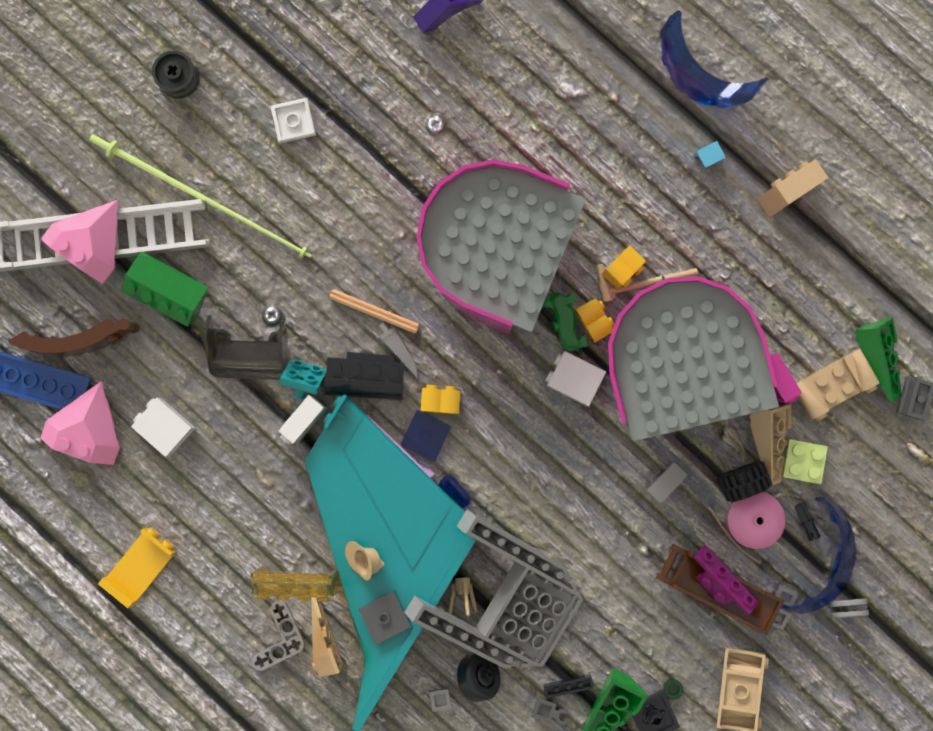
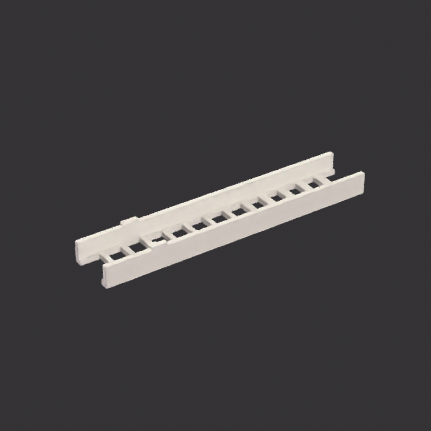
(128, 214)

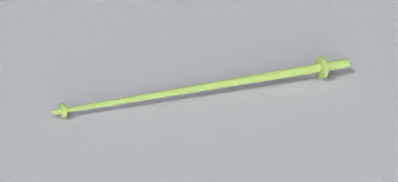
(113, 149)

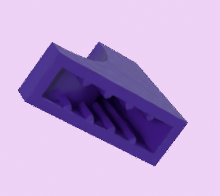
(438, 11)

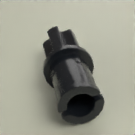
(807, 521)

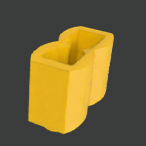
(624, 267)
(595, 320)
(440, 400)

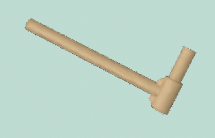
(608, 291)

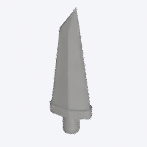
(394, 343)

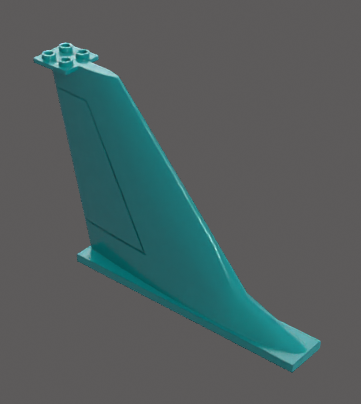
(385, 503)

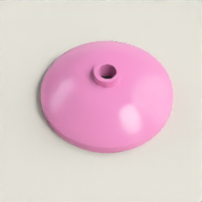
(743, 524)

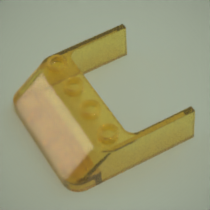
(294, 585)

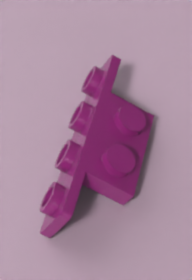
(722, 583)

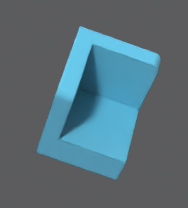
(710, 155)

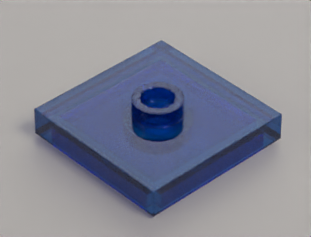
(425, 435)

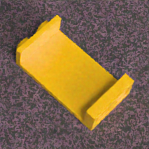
(138, 567)

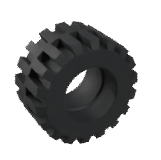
(745, 481)

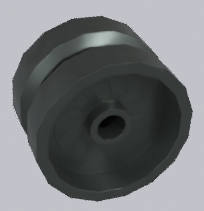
(175, 74)

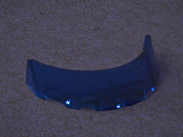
(693, 79)
(842, 566)

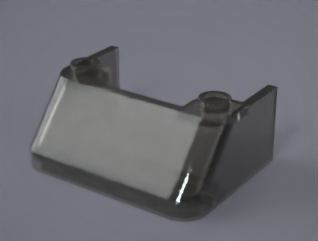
(245, 358)

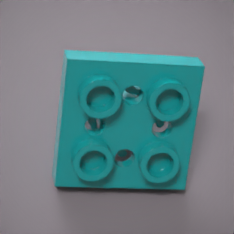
(303, 378)

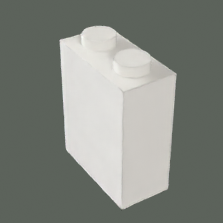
(575, 378)
(302, 420)
(162, 426)

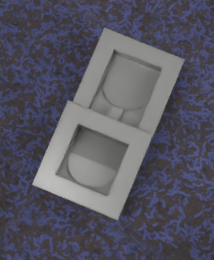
(666, 483)
(789, 597)

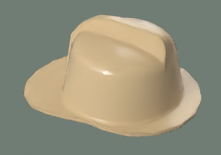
(363, 560)

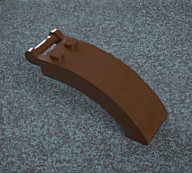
(81, 343)
(685, 581)

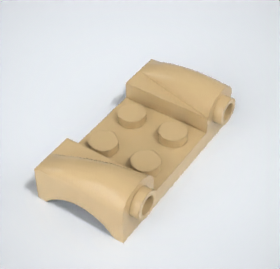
(836, 384)
(741, 690)

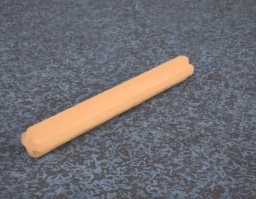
(374, 311)

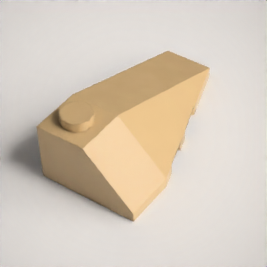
(769, 434)
(325, 652)

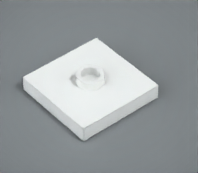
(293, 120)

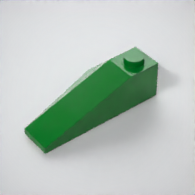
(877, 345)
(616, 703)

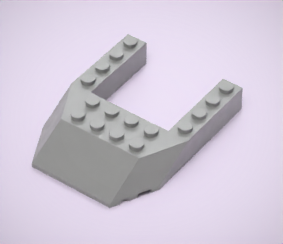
(523, 615)

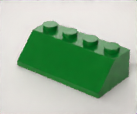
(164, 289)

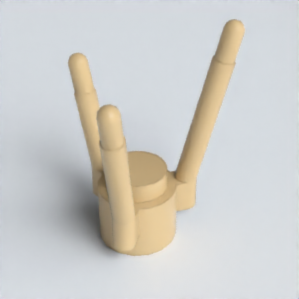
(463, 587)

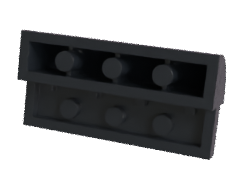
(364, 378)

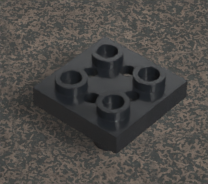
(656, 720)

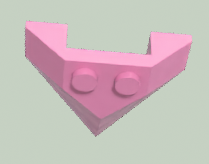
(87, 240)
(84, 429)

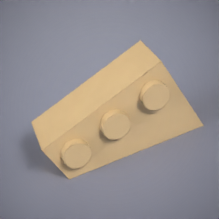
(792, 187)

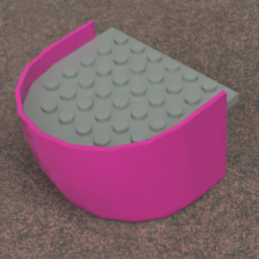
(496, 240)
(688, 358)

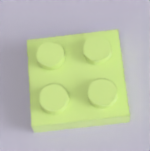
(804, 461)

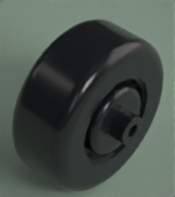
(478, 678)

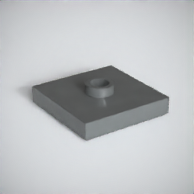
(385, 617)

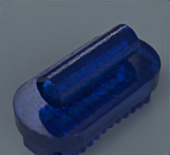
(455, 491)

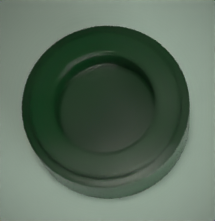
(673, 688)

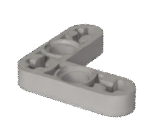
(288, 638)

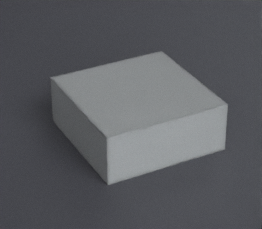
(440, 699)

